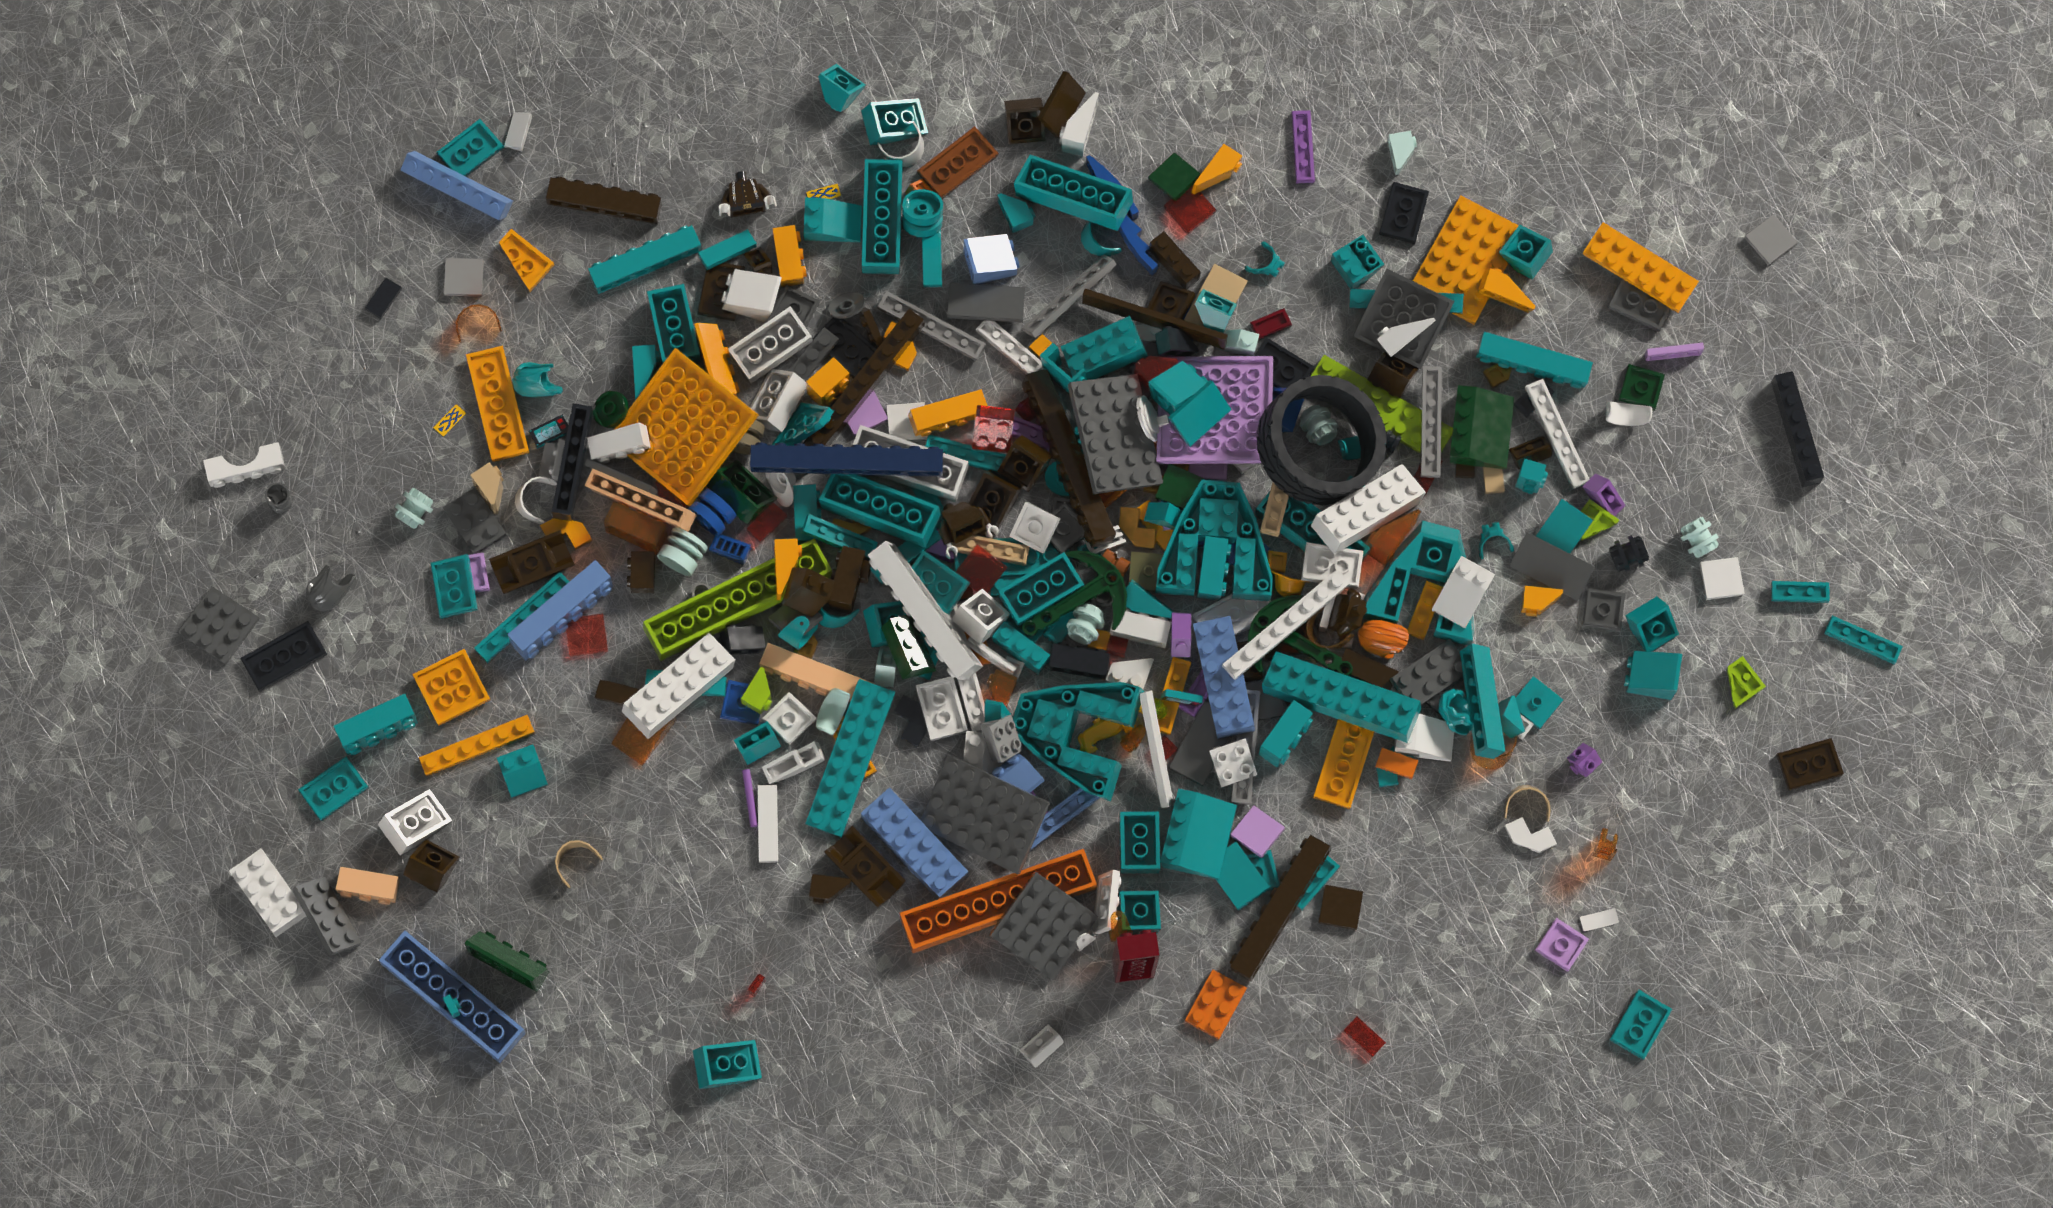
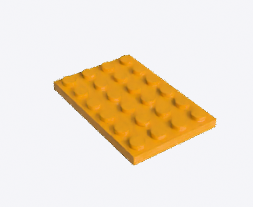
(1462, 253)

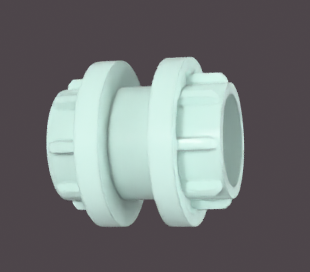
(1318, 425)
(413, 508)
(1699, 537)
(1084, 626)

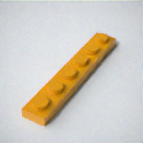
(476, 745)

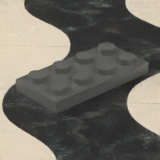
(1430, 673)
(326, 916)

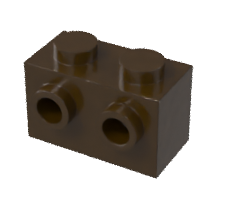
(642, 572)

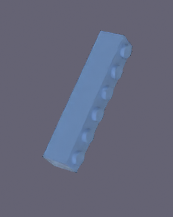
(456, 185)

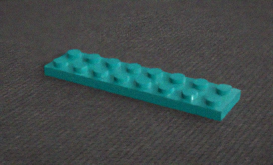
(850, 758)

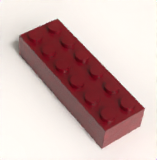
(1135, 956)

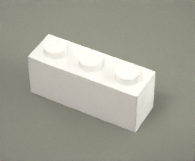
(619, 443)
(1143, 629)

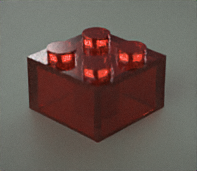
(993, 429)

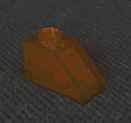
(1001, 686)

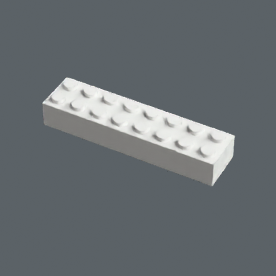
(924, 610)

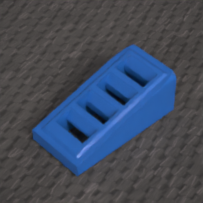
(734, 557)

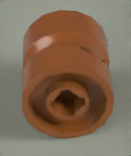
(1121, 563)

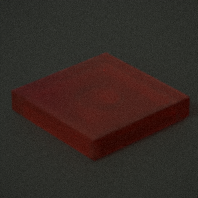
(1190, 210)
(981, 569)
(587, 635)

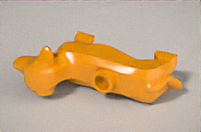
(1100, 730)

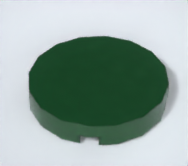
(610, 409)

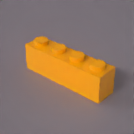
(946, 413)

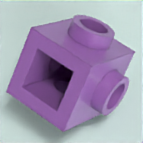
(1584, 760)

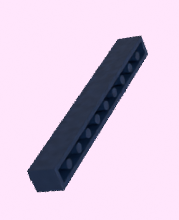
(846, 460)

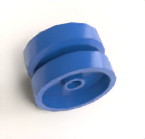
(712, 512)

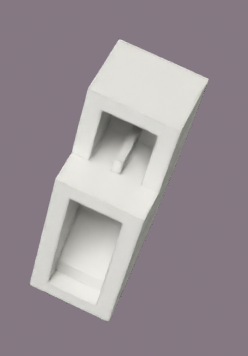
(794, 762)

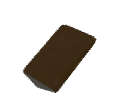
(1534, 450)

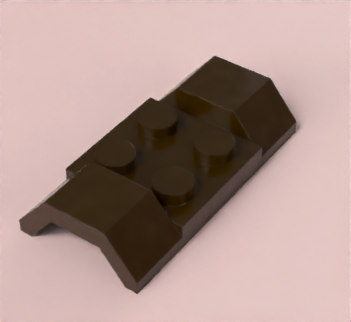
(531, 562)
(865, 867)

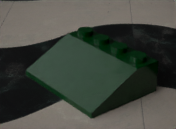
(1481, 428)
(506, 960)

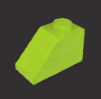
(758, 693)

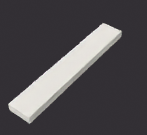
(1557, 433)
(1156, 749)

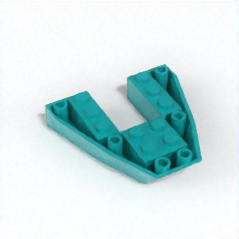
(1220, 512)
(1428, 553)
(1048, 720)

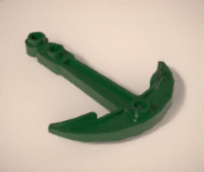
(1088, 592)
(1296, 641)

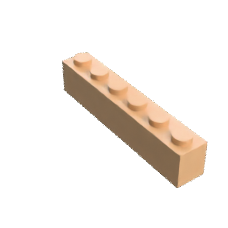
(640, 500)
(806, 671)

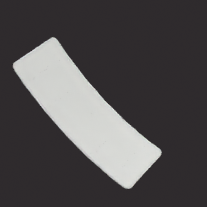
(1599, 919)

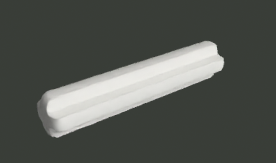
(991, 656)

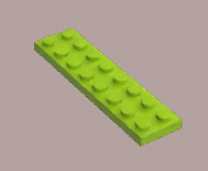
(1396, 413)

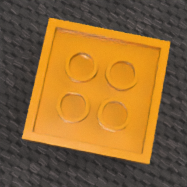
(451, 687)

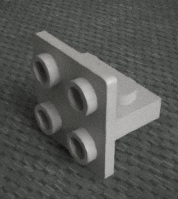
(552, 460)
(1001, 738)

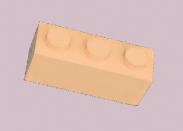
(367, 885)

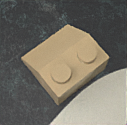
(489, 485)

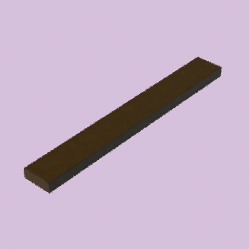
(1153, 318)

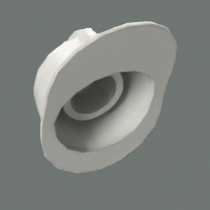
(782, 486)

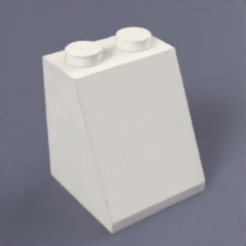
(751, 294)

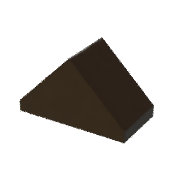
(758, 261)

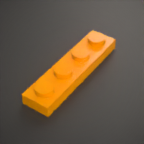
(1175, 681)

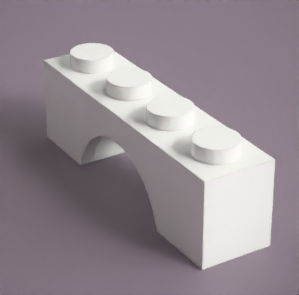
(267, 461)

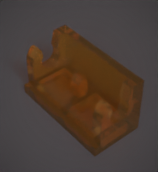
(1604, 848)

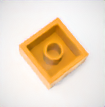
(828, 383)

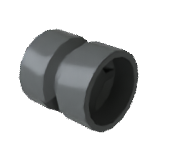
(278, 498)

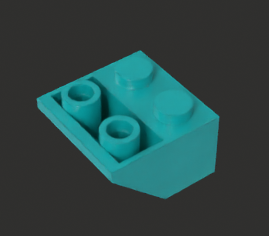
(1356, 262)

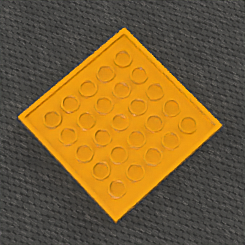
(689, 426)

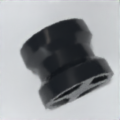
(1392, 441)

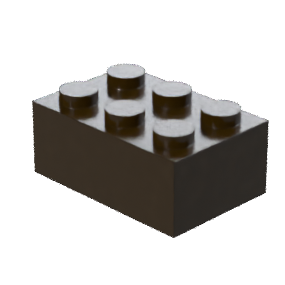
(847, 579)

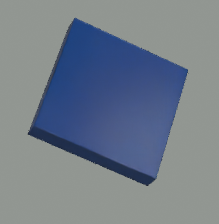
(733, 708)

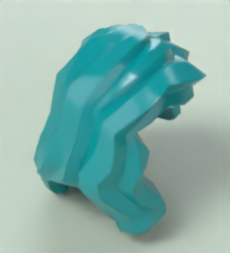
(1455, 711)

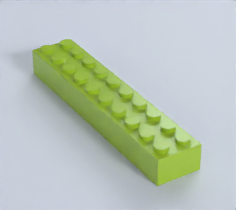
(724, 604)

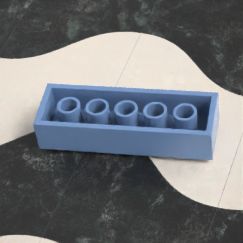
(560, 609)
(1226, 696)
(914, 844)

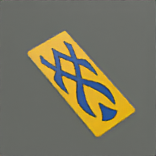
(827, 192)
(449, 420)

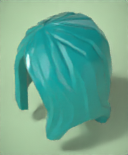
(532, 380)

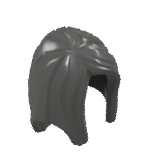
(327, 593)

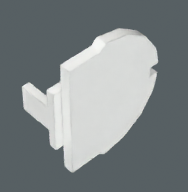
(1148, 418)

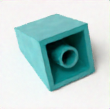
(1175, 386)
(1653, 674)

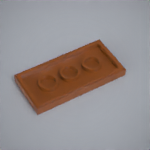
(958, 162)

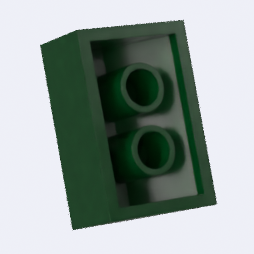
(741, 491)
(907, 647)

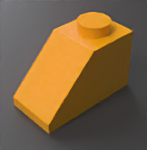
(1538, 599)

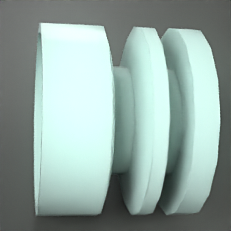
(681, 553)

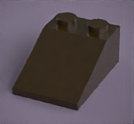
(995, 497)

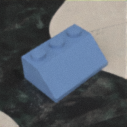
(1019, 773)

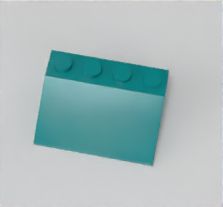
(1198, 834)

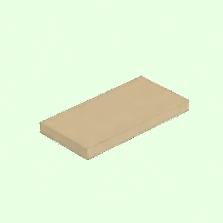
(1222, 284)

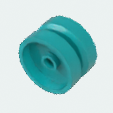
(922, 213)

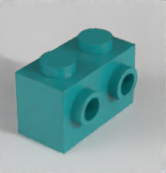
(1531, 476)
(757, 743)

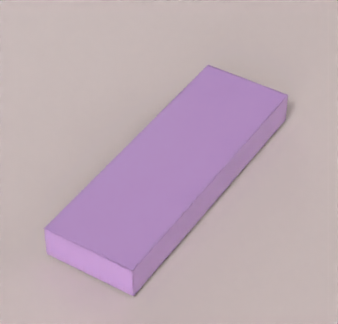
(1674, 352)

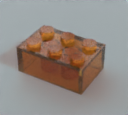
(635, 527)

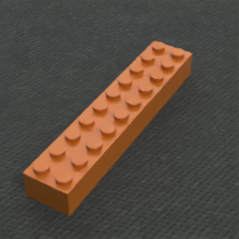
(987, 903)

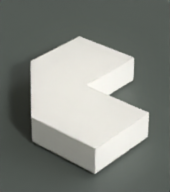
(1521, 836)

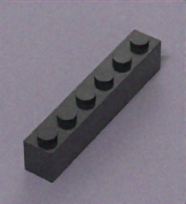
(1797, 429)
(572, 462)

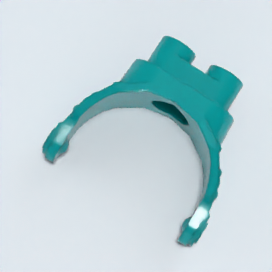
(1273, 267)
(1490, 531)

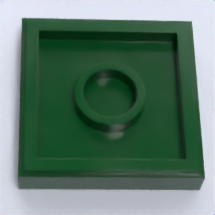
(1174, 176)
(1641, 386)
(1177, 486)

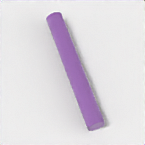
(750, 798)

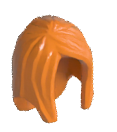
(1383, 638)

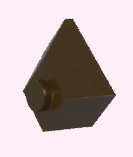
(826, 888)

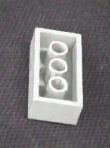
(770, 344)
(268, 892)

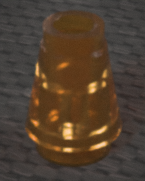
(1133, 738)

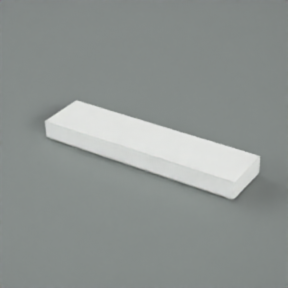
(1009, 347)
(767, 823)

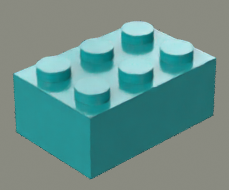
(1213, 568)
(1286, 734)
(1139, 842)

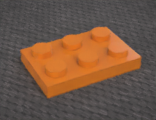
(1215, 1004)

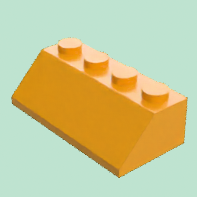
(716, 355)

